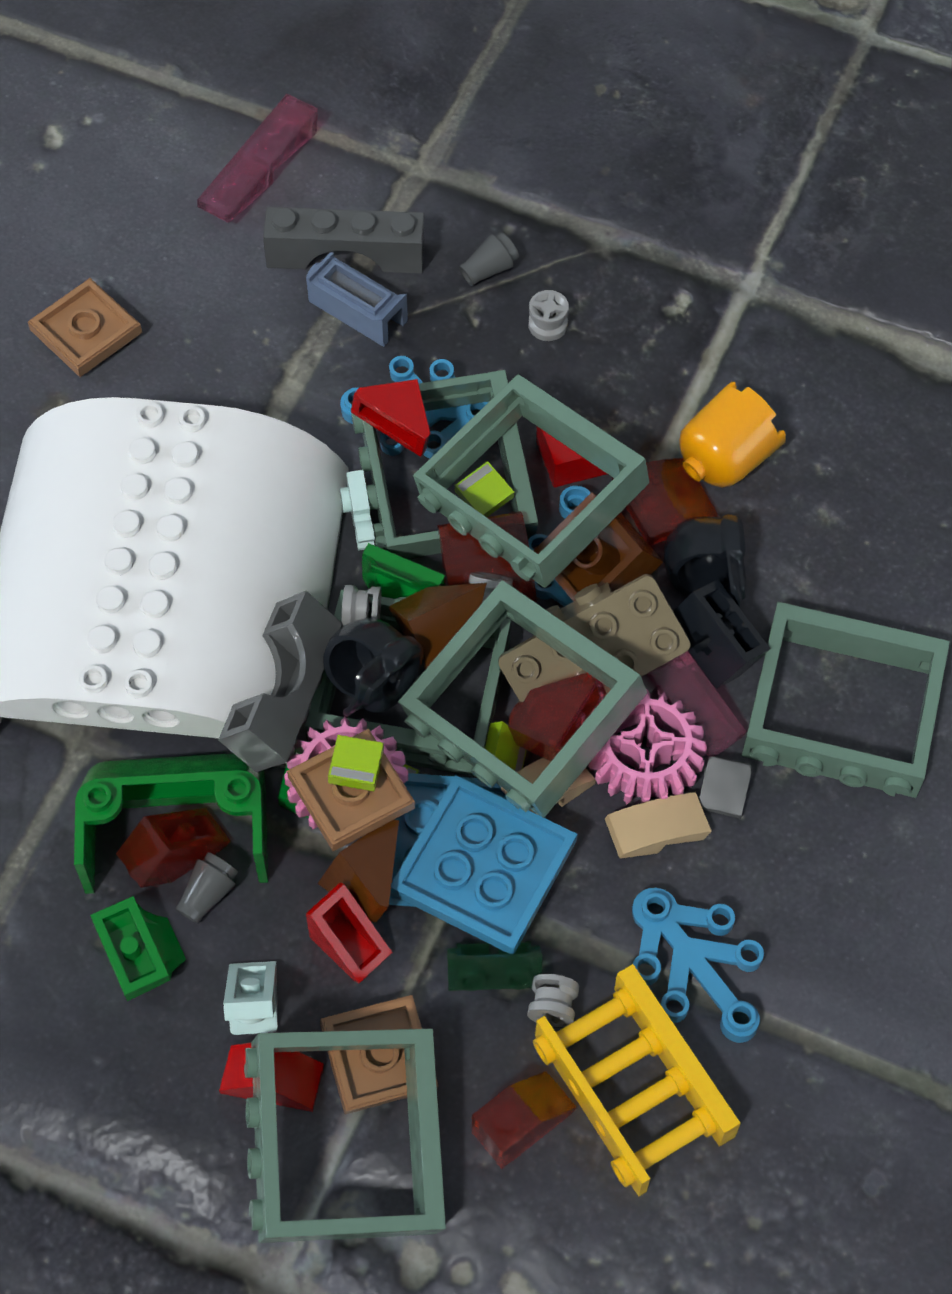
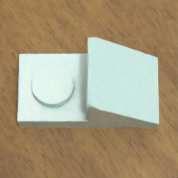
(251, 998)

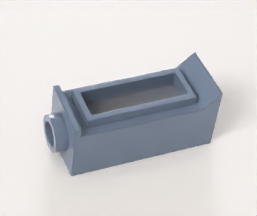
(355, 298)

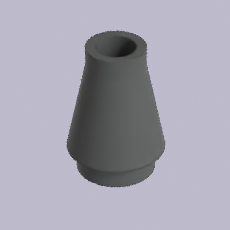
(491, 258)
(206, 887)

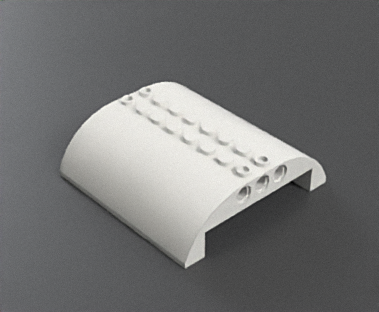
(152, 559)

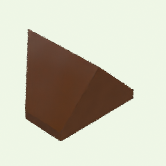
(437, 615)
(366, 869)

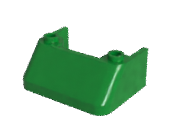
(168, 782)

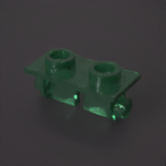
(474, 969)

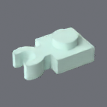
(355, 500)

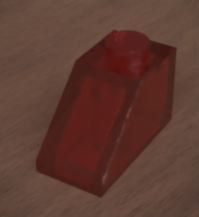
(554, 714)
(169, 845)
(520, 1117)

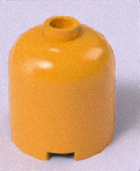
(729, 437)

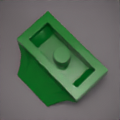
(396, 574)
(138, 946)

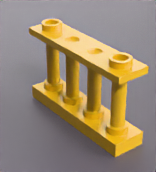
(683, 1077)

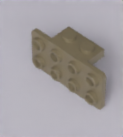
(627, 623)

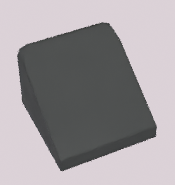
(725, 786)

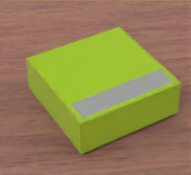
(484, 490)
(503, 746)
(355, 763)

